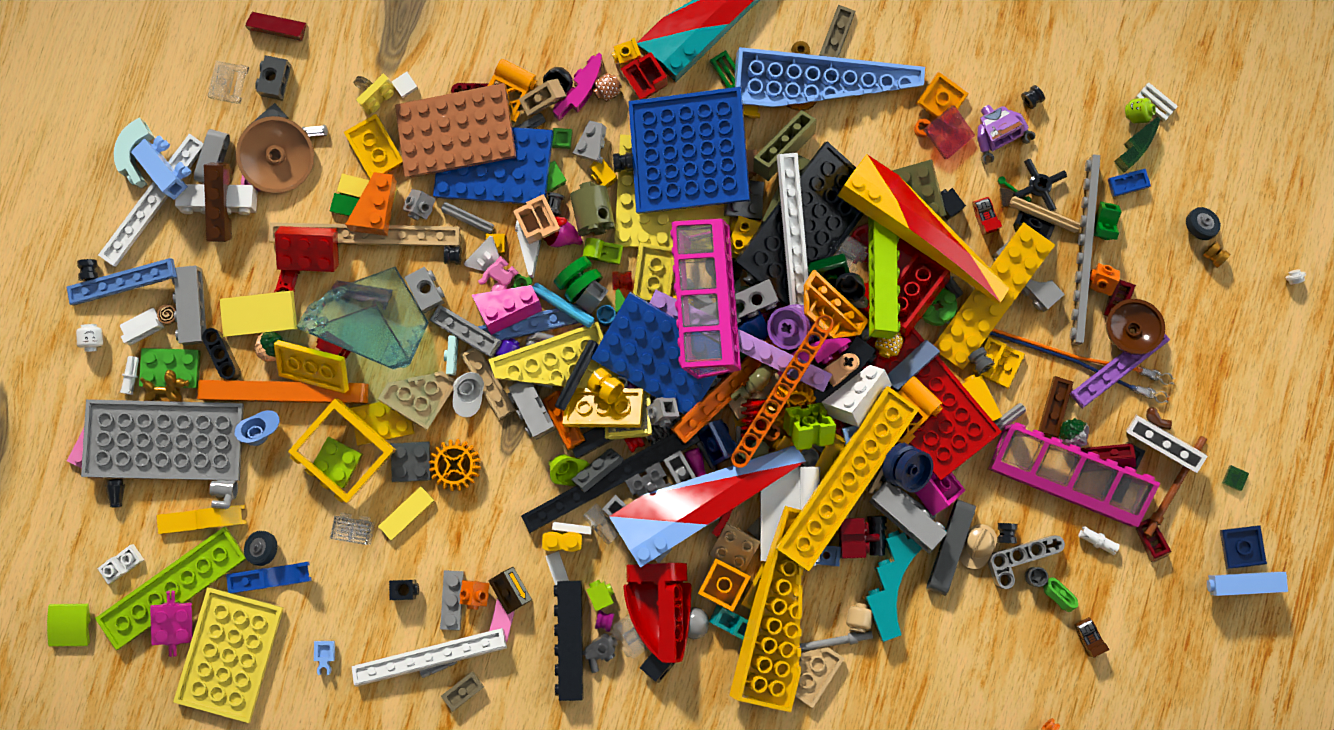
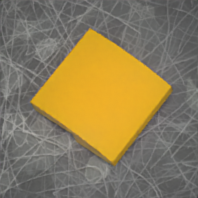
(1006, 363)

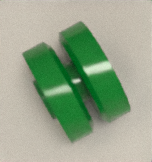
(577, 278)

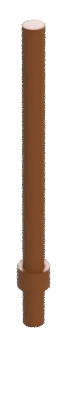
(1157, 517)

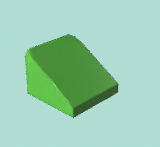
(619, 299)

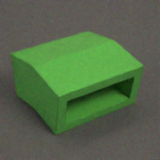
(555, 178)

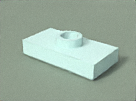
(451, 355)

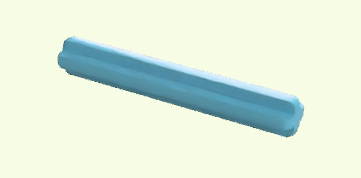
(563, 305)

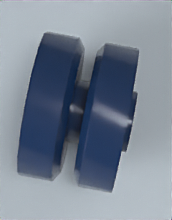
(908, 467)

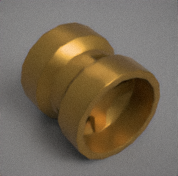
(1216, 254)

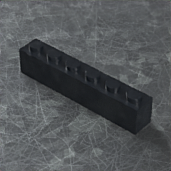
(569, 640)

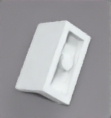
(140, 327)

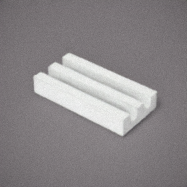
(1161, 97)
(572, 528)

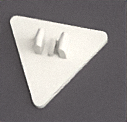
(483, 256)

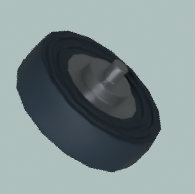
(1203, 223)
(260, 548)

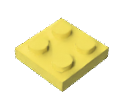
(374, 95)

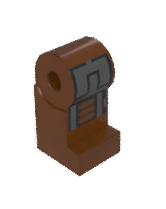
(1091, 638)

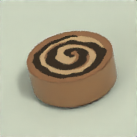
(166, 314)

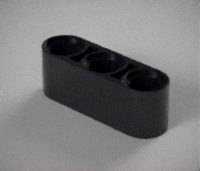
(213, 350)

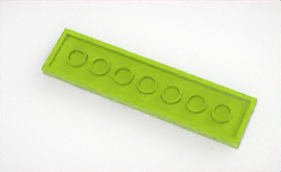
(184, 576)

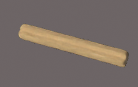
(1044, 214)

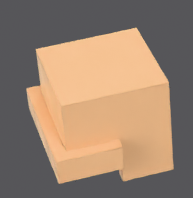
(536, 219)

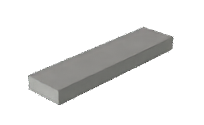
(465, 331)

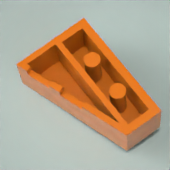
(375, 206)

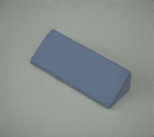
(912, 364)

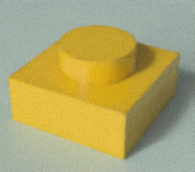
(499, 240)

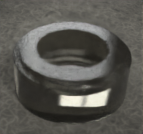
(362, 83)

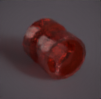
(622, 280)

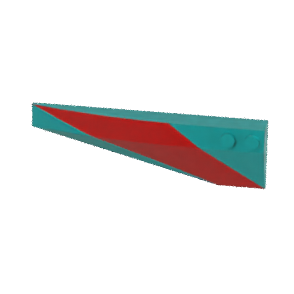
(691, 32)

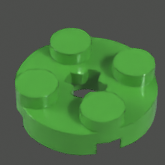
(944, 314)

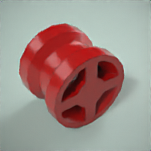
(634, 442)

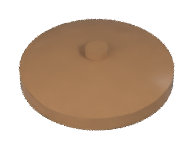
(275, 154)

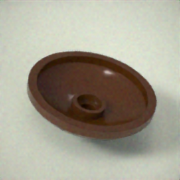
(1141, 317)

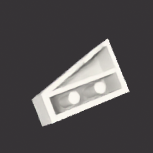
(857, 396)

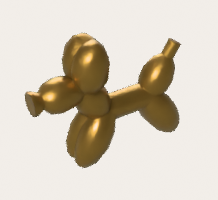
(170, 389)

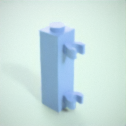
(159, 169)
(1247, 583)

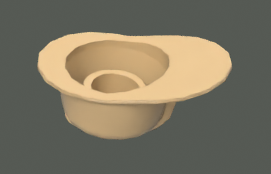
(978, 546)

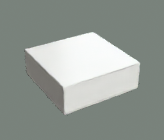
(404, 84)

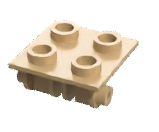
(735, 547)

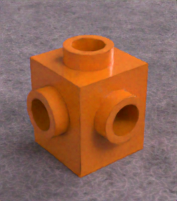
(1104, 279)
(474, 594)

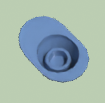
(257, 428)

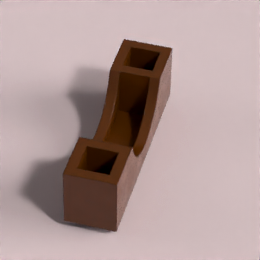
(215, 188)

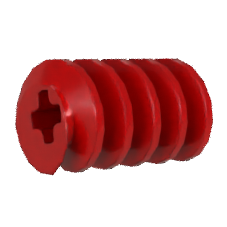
(753, 407)

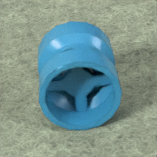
(606, 311)

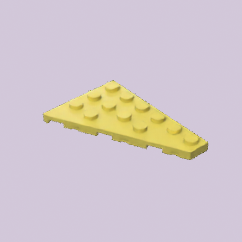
(549, 360)

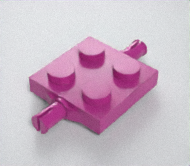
(171, 623)

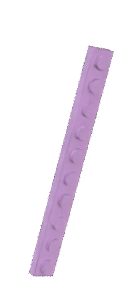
(756, 348)

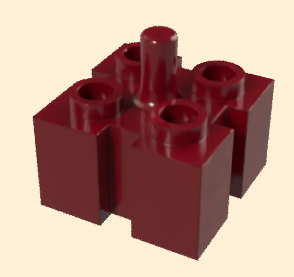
(855, 538)

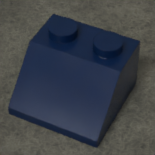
(717, 441)

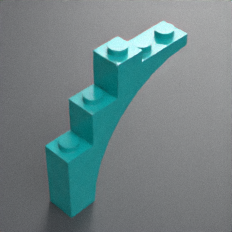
(884, 602)

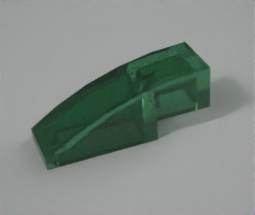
(1137, 145)

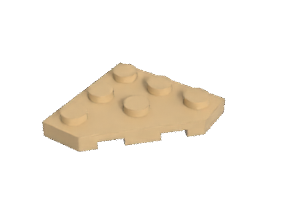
(418, 397)
(816, 672)

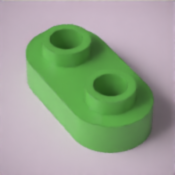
(1060, 594)

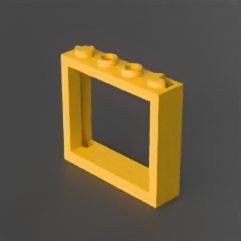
(364, 428)

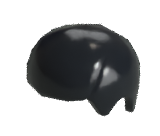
(562, 75)
(851, 286)

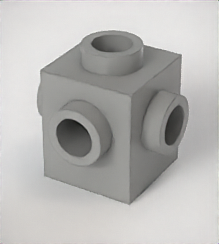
(418, 204)
(663, 411)

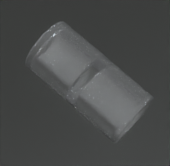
(601, 524)

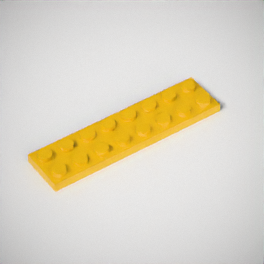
(981, 313)

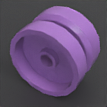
(789, 326)

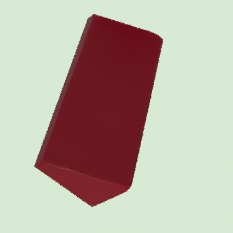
(276, 26)
(1122, 453)

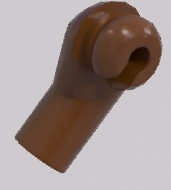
(1153, 417)

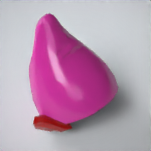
(566, 236)

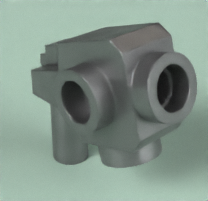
(600, 648)

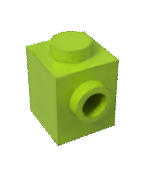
(600, 594)

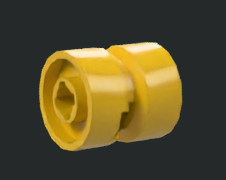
(605, 386)

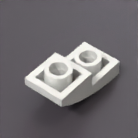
(120, 564)

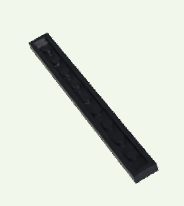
(628, 468)

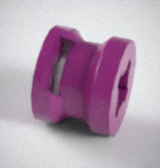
(604, 621)

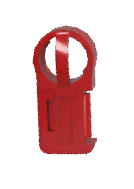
(287, 280)

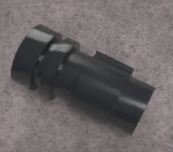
(877, 526)

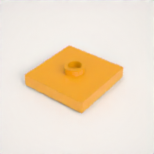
(941, 95)

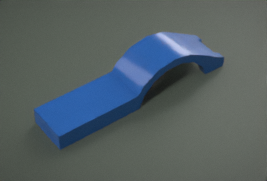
(268, 577)

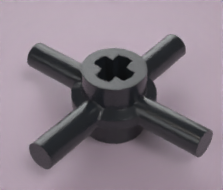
(1040, 179)

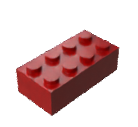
(919, 286)

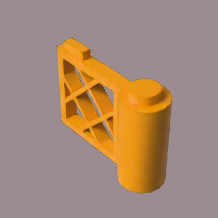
(517, 80)
(923, 399)

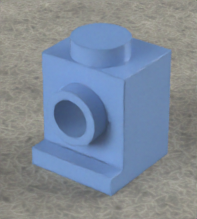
(834, 558)

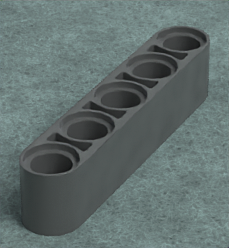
(951, 547)

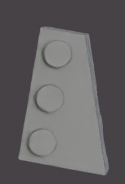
(531, 409)

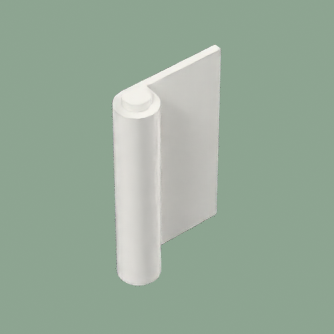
(791, 491)

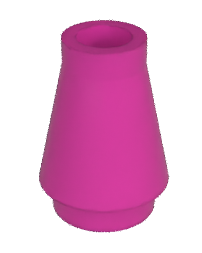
(695, 460)

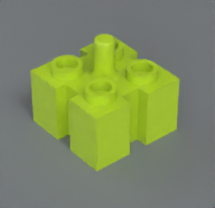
(809, 426)

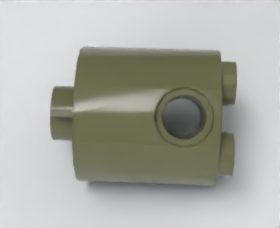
(592, 209)

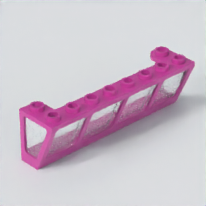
(705, 297)
(1073, 474)

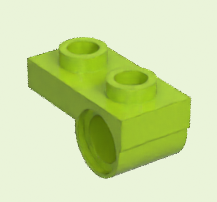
(603, 251)

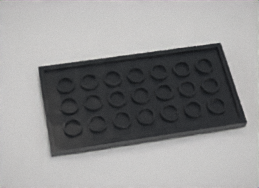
(825, 219)

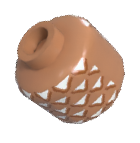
(607, 87)

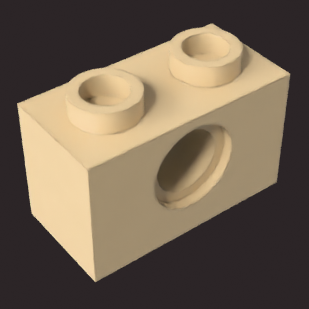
(542, 97)

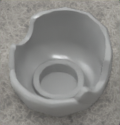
(698, 623)

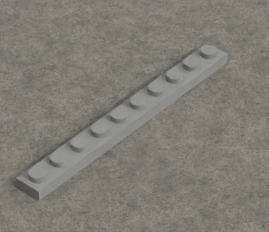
(1084, 257)

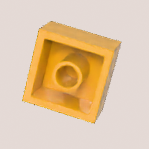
(724, 584)

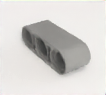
(213, 150)

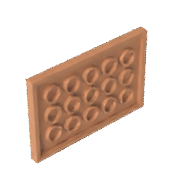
(455, 130)

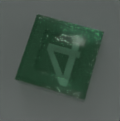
(1235, 478)

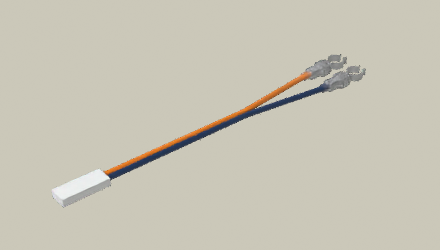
(1146, 392)

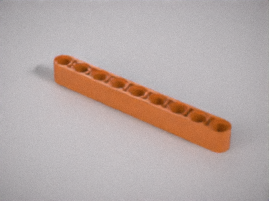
(278, 392)
(779, 400)

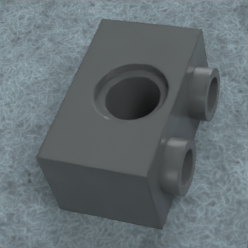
(276, 88)

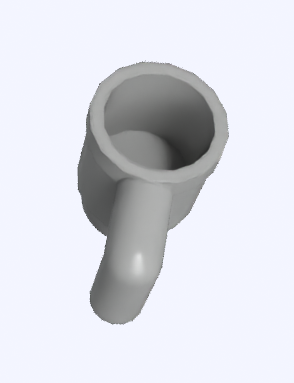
(223, 489)

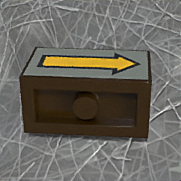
(510, 590)

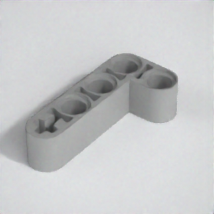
(1026, 556)

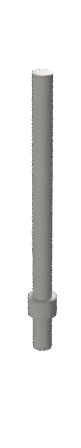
(851, 638)

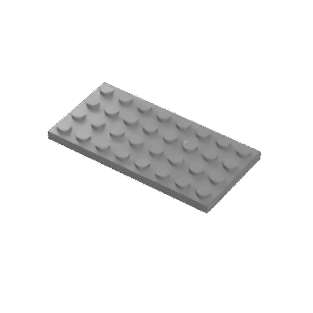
(161, 440)

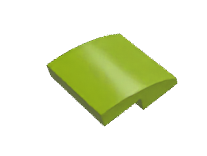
(68, 624)

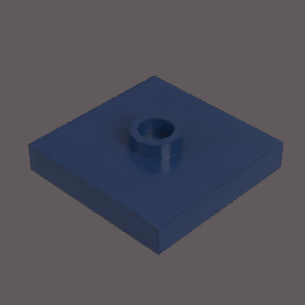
(1243, 547)

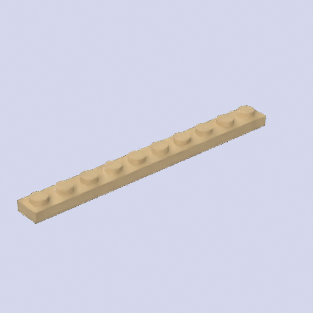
(397, 235)

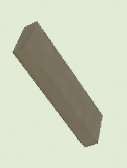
(837, 32)

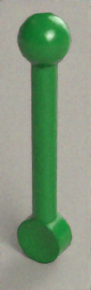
(1001, 180)

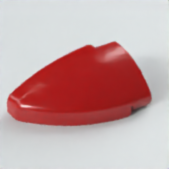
(660, 607)

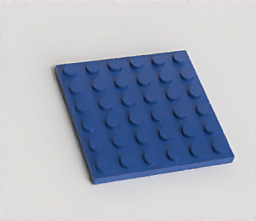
(689, 150)

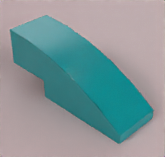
(729, 621)

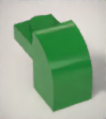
(1106, 221)

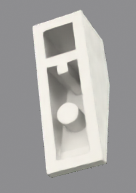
(529, 251)

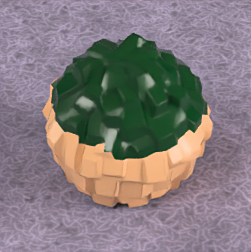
(265, 345)

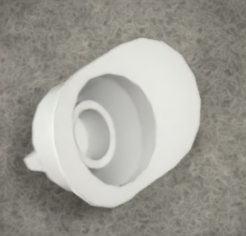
(467, 394)

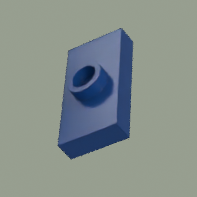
(1129, 182)

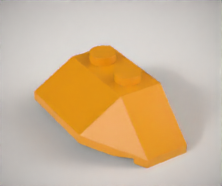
(824, 299)

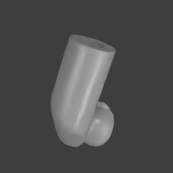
(537, 337)

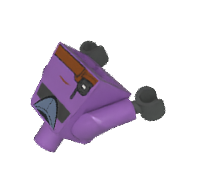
(1000, 128)

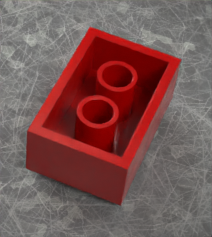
(306, 249)

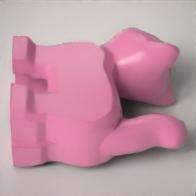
(499, 274)

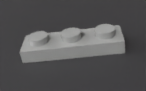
(451, 609)

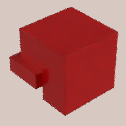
(645, 76)

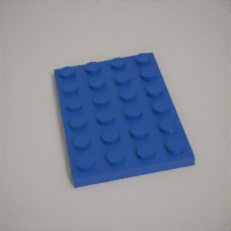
(506, 180)
(646, 352)

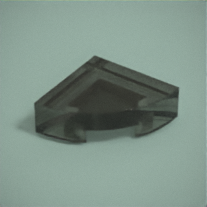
(1005, 196)

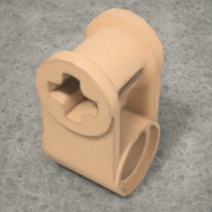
(840, 370)

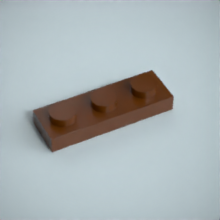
(1055, 406)

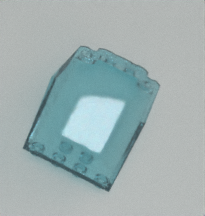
(370, 318)

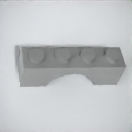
(1042, 293)

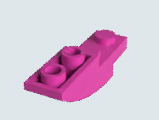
(584, 82)
(824, 354)

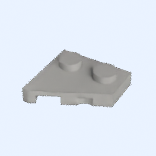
(591, 142)

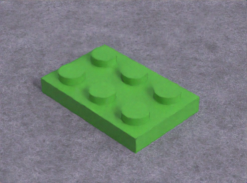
(182, 361)

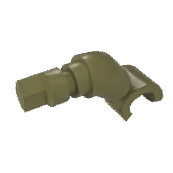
(756, 382)

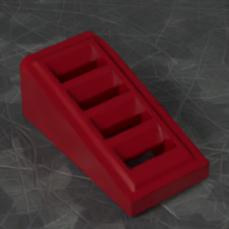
(1128, 294)
(1146, 542)

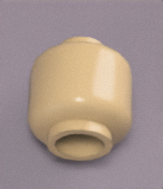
(859, 618)

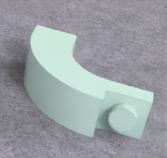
(125, 143)

